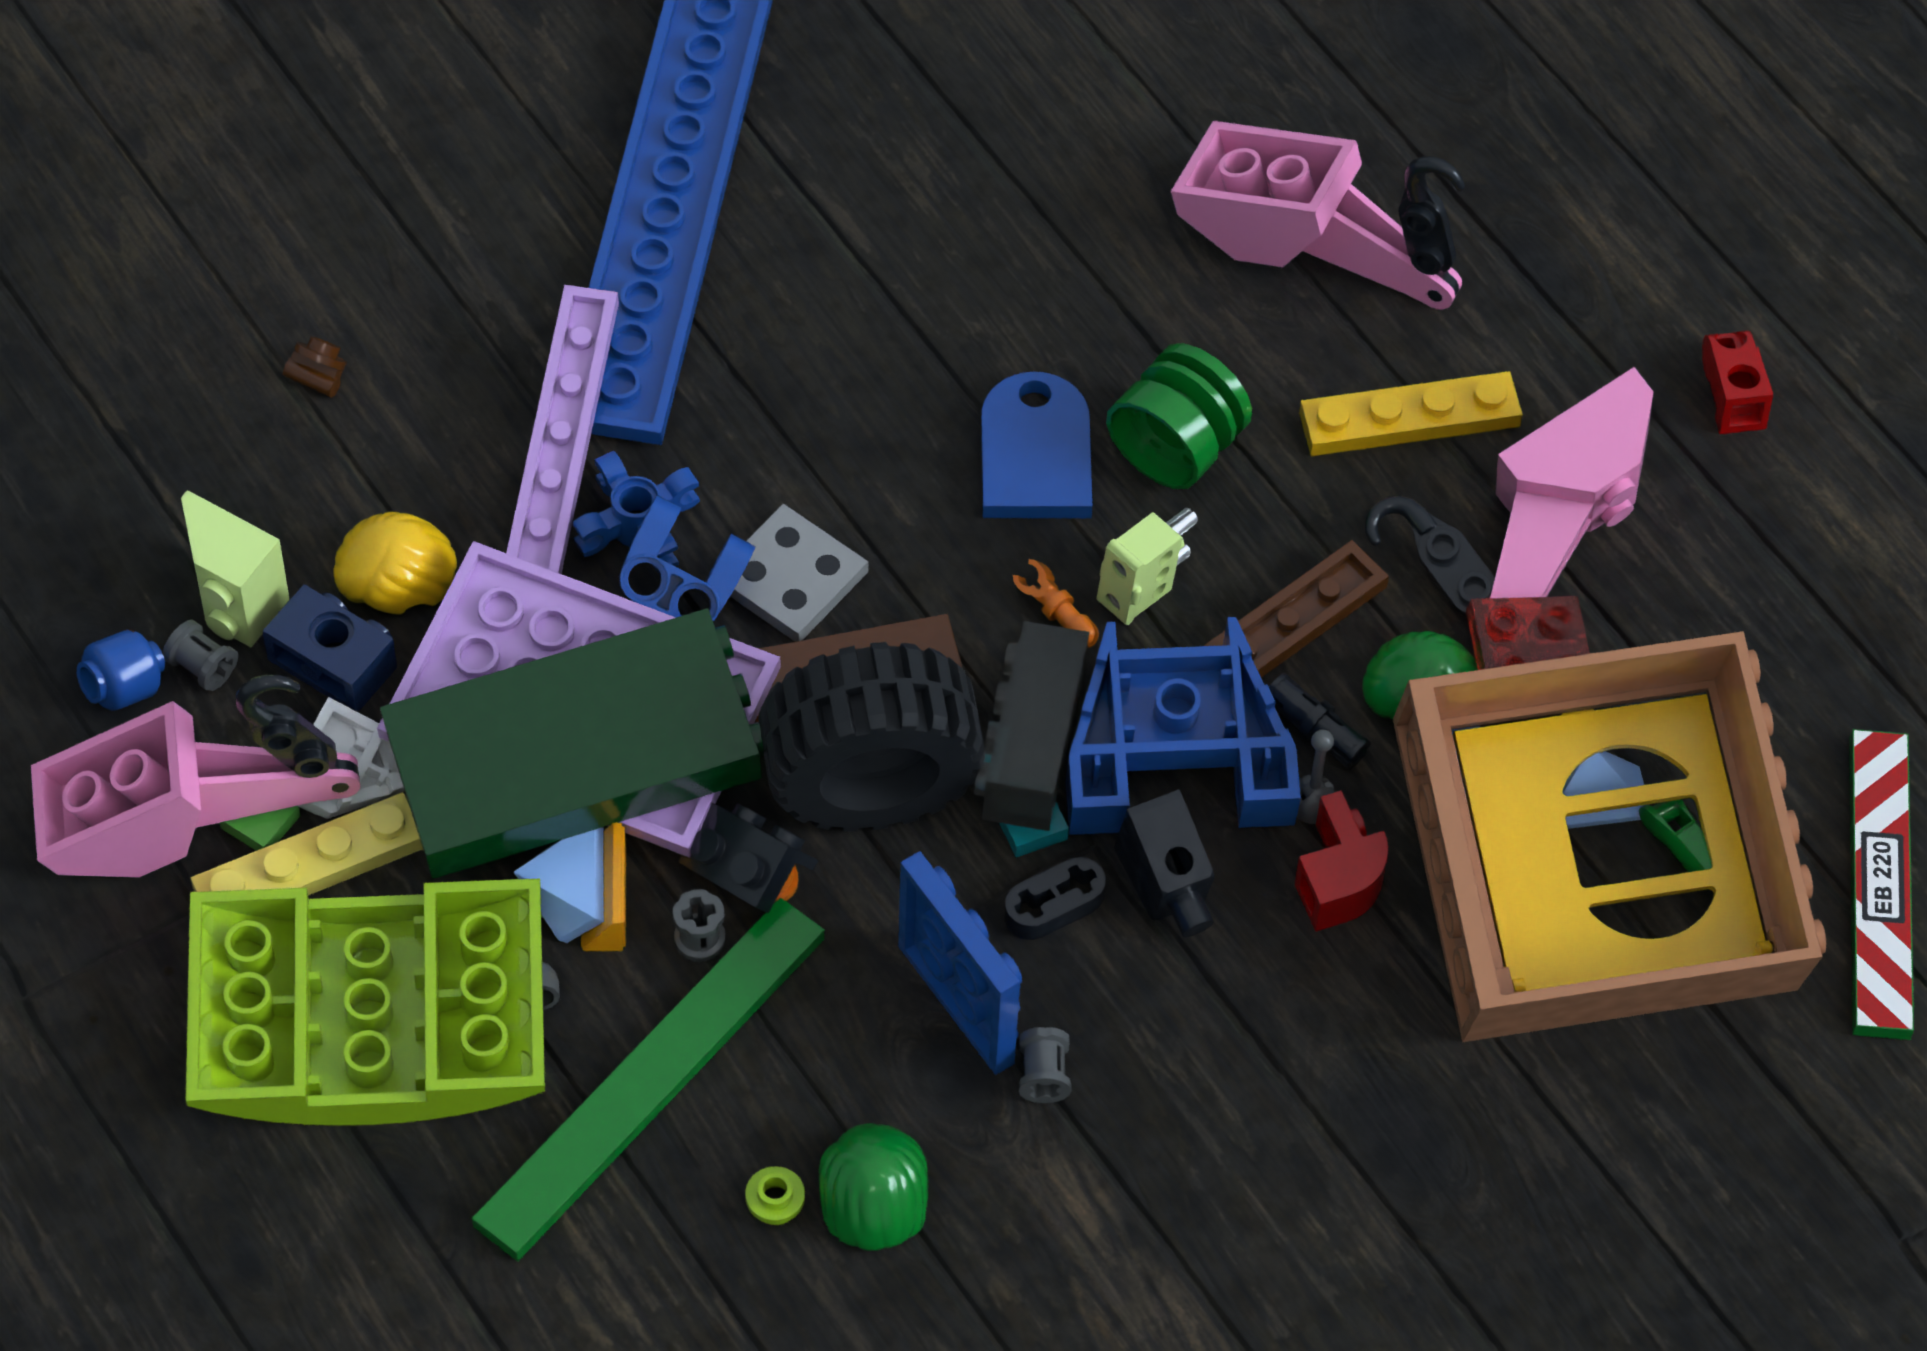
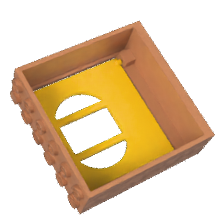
(1554, 952)

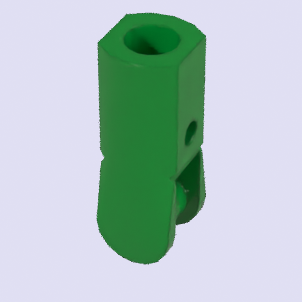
(1686, 843)

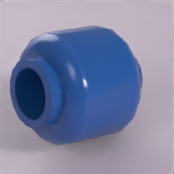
(120, 670)

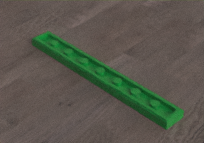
(647, 1080)

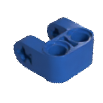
(674, 581)

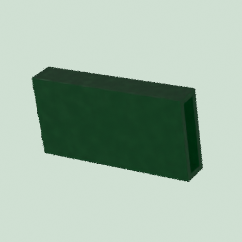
(573, 742)

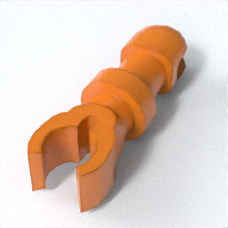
(1056, 603)

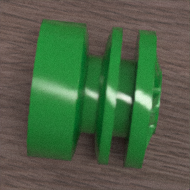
(1179, 416)

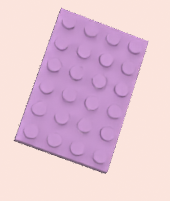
(519, 612)

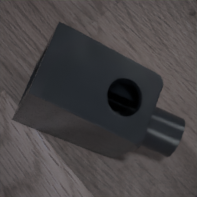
(1167, 862)

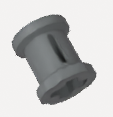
(200, 655)
(688, 936)
(1044, 1065)

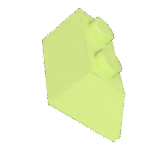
(235, 570)

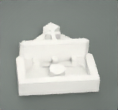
(376, 763)

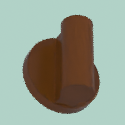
(316, 366)

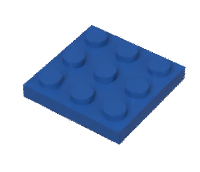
(959, 962)

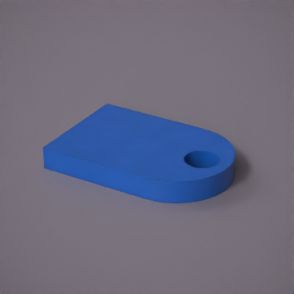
(1036, 456)

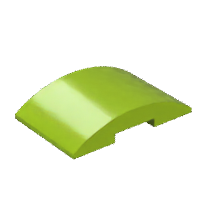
(365, 1003)

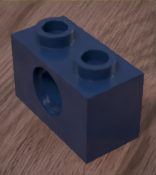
(345, 672)

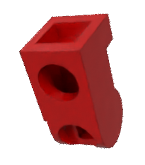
(1737, 382)

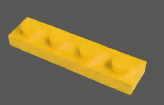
(1410, 413)

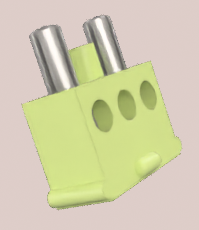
(1143, 564)

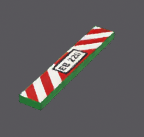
(1881, 885)

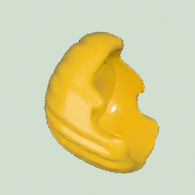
(394, 563)

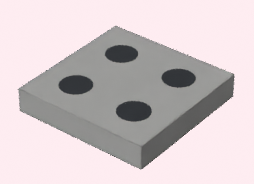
(796, 573)

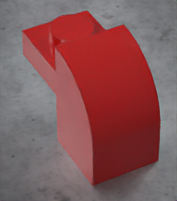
(1348, 873)

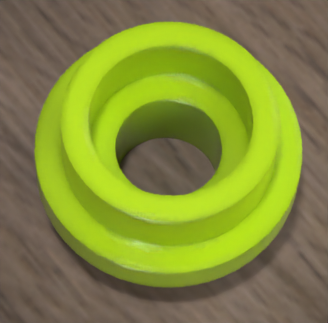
(775, 1210)

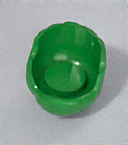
(1410, 658)
(873, 1187)

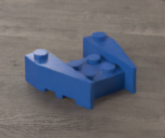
(1179, 714)

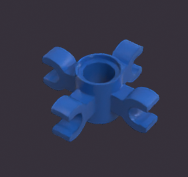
(629, 495)

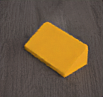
(612, 932)

